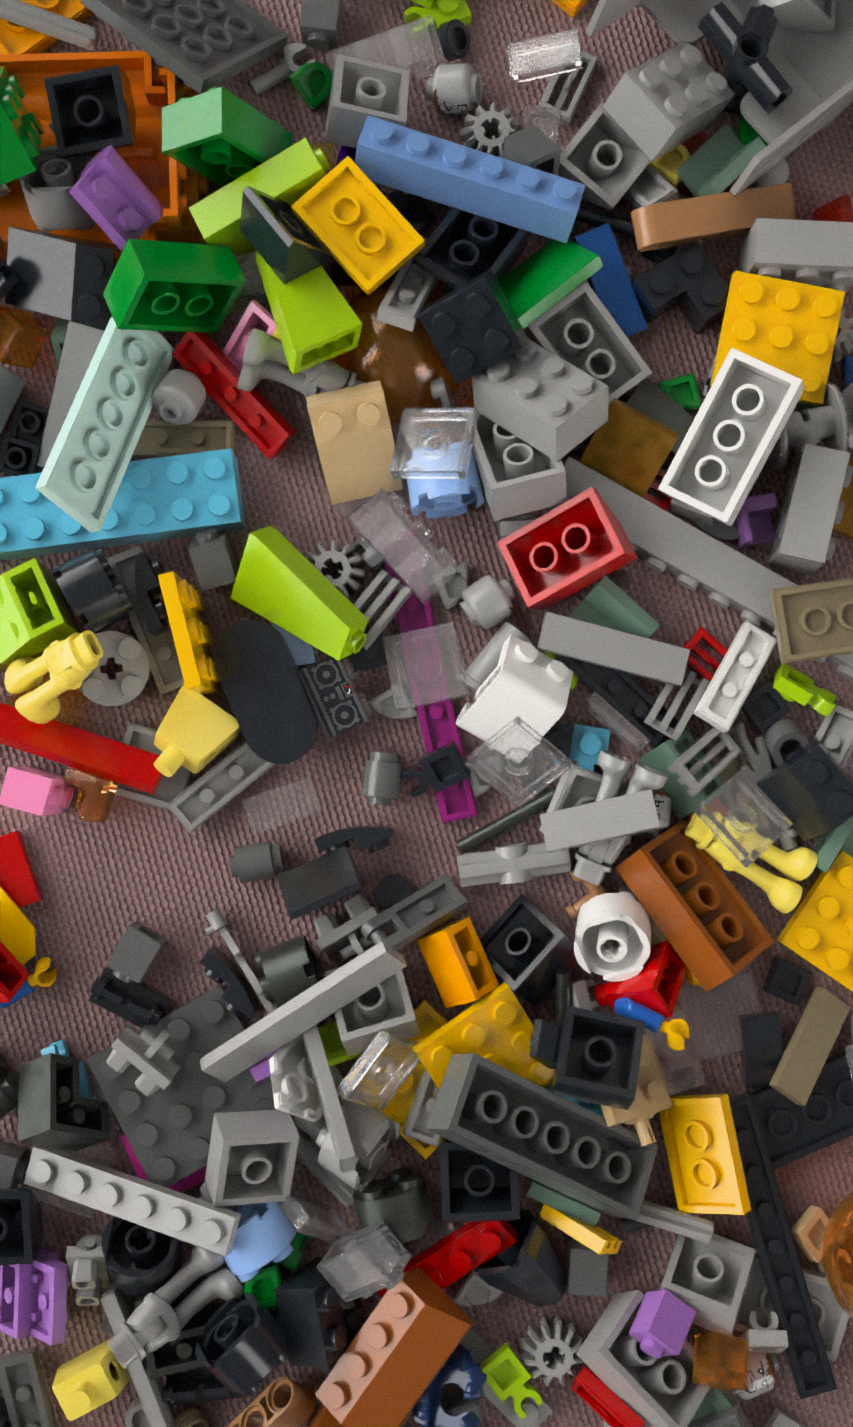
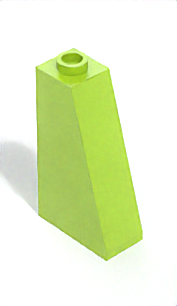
(282, 176)
(309, 317)
(297, 596)

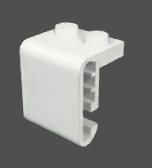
(521, 686)

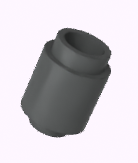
(382, 778)
(257, 862)

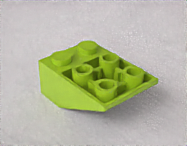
(31, 612)

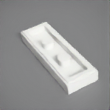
(735, 677)

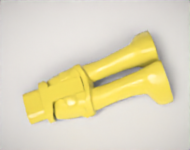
(68, 665)
(782, 892)

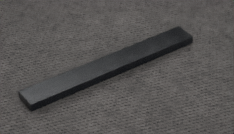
(779, 1256)

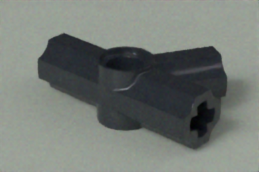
(745, 51)

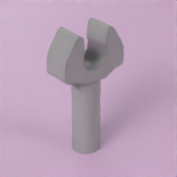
(280, 73)

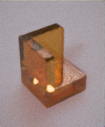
(145, 165)
(20, 337)
(94, 795)
(720, 1361)

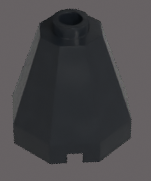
(528, 1266)

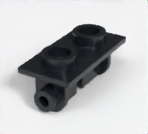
(128, 1000)
(194, 1387)

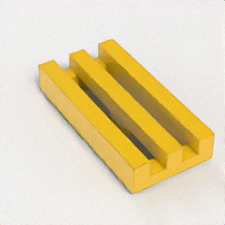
(592, 1237)

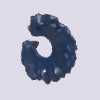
(459, 1370)

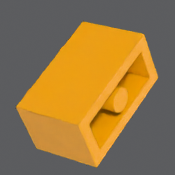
(457, 962)

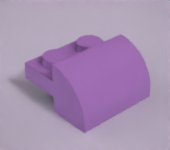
(116, 197)
(35, 1298)

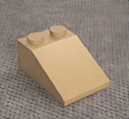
(354, 441)

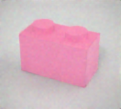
(35, 791)

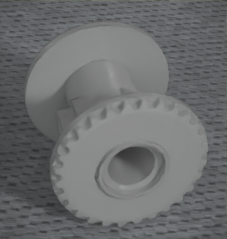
(824, 422)

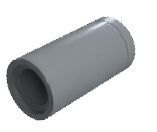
(489, 657)

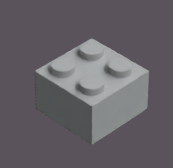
(381, 1007)
(251, 1157)

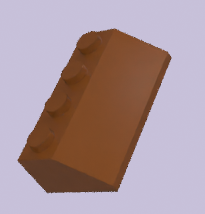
(695, 906)
(395, 1354)

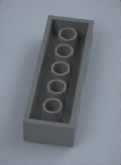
(542, 1136)

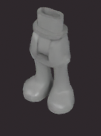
(266, 360)
(598, 857)
(157, 1322)

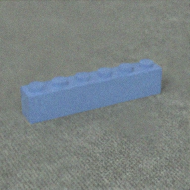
(468, 179)

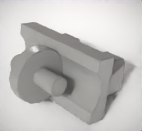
(335, 937)
(146, 1054)
(88, 1270)

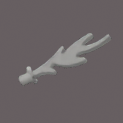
(761, 767)
(218, 924)

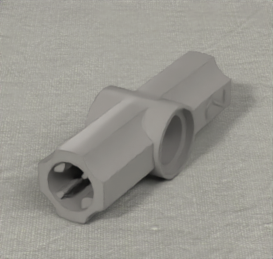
(511, 864)

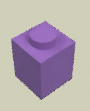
(662, 1323)

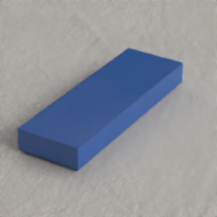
(612, 280)

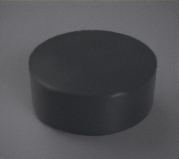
(454, 39)
(392, 890)

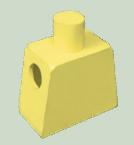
(193, 733)
(88, 1381)

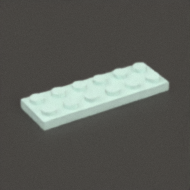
(105, 424)

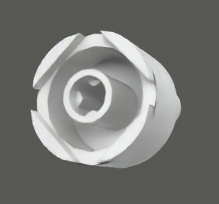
(613, 936)

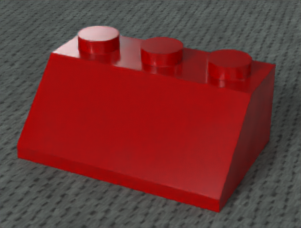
(566, 550)

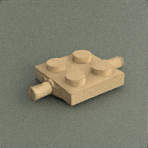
(649, 1099)

